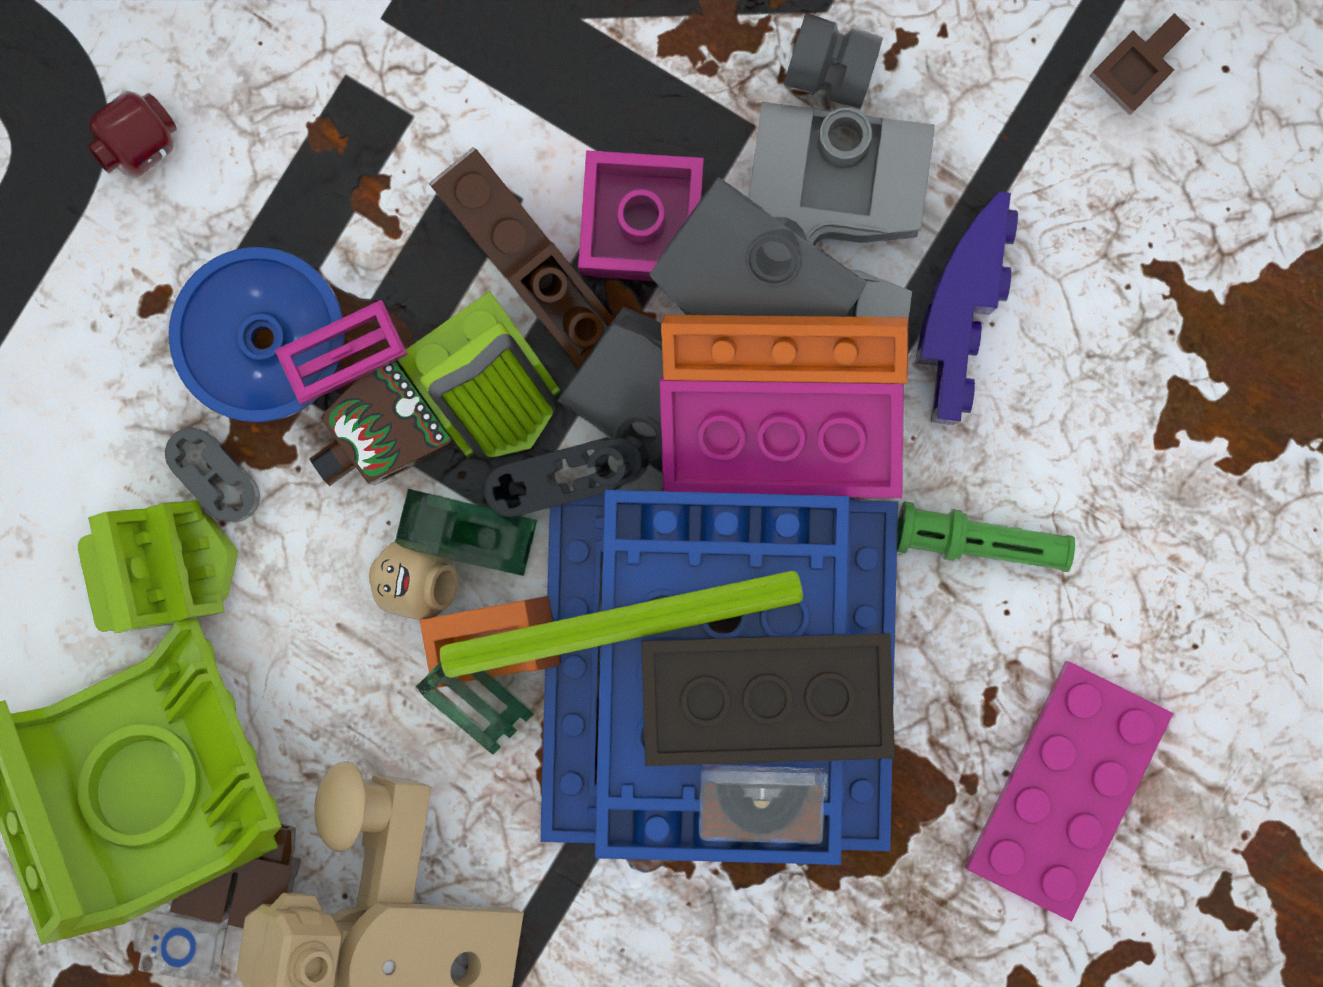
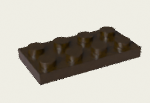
(768, 699)

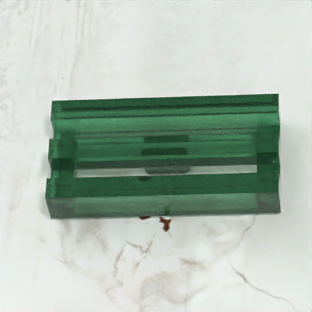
(500, 723)

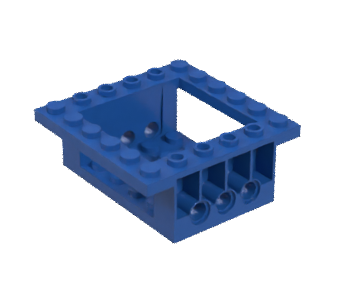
(675, 546)

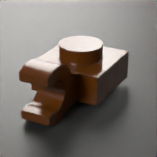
(1138, 66)

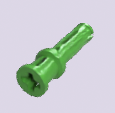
(949, 535)

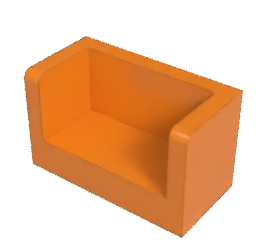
(485, 622)

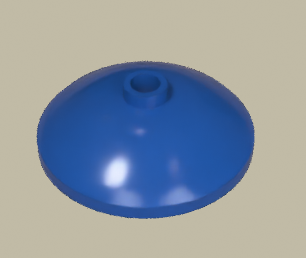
(218, 323)

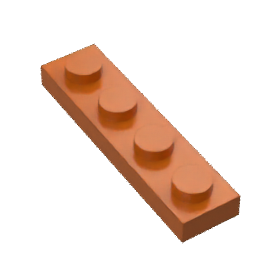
(785, 348)

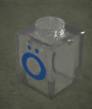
(180, 945)

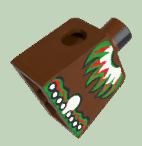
(380, 429)

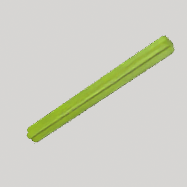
(621, 624)

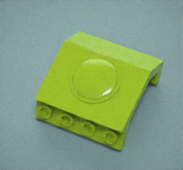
(131, 791)

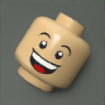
(412, 582)

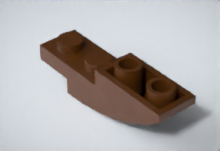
(523, 254)

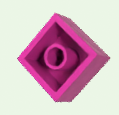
(633, 210)

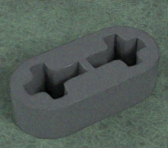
(203, 484)

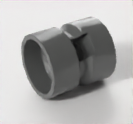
(814, 48)

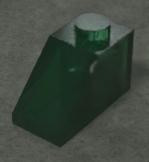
(465, 532)

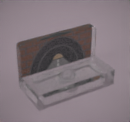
(762, 804)

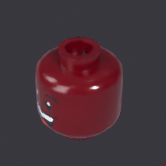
(131, 134)

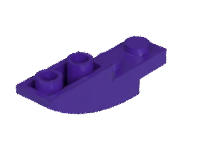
(968, 284)

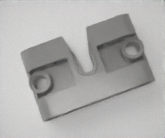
(844, 194)

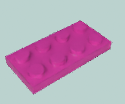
(783, 438)
(1068, 790)

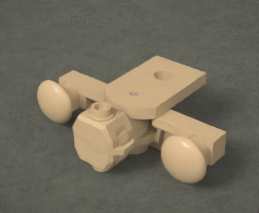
(386, 935)

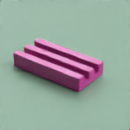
(386, 332)

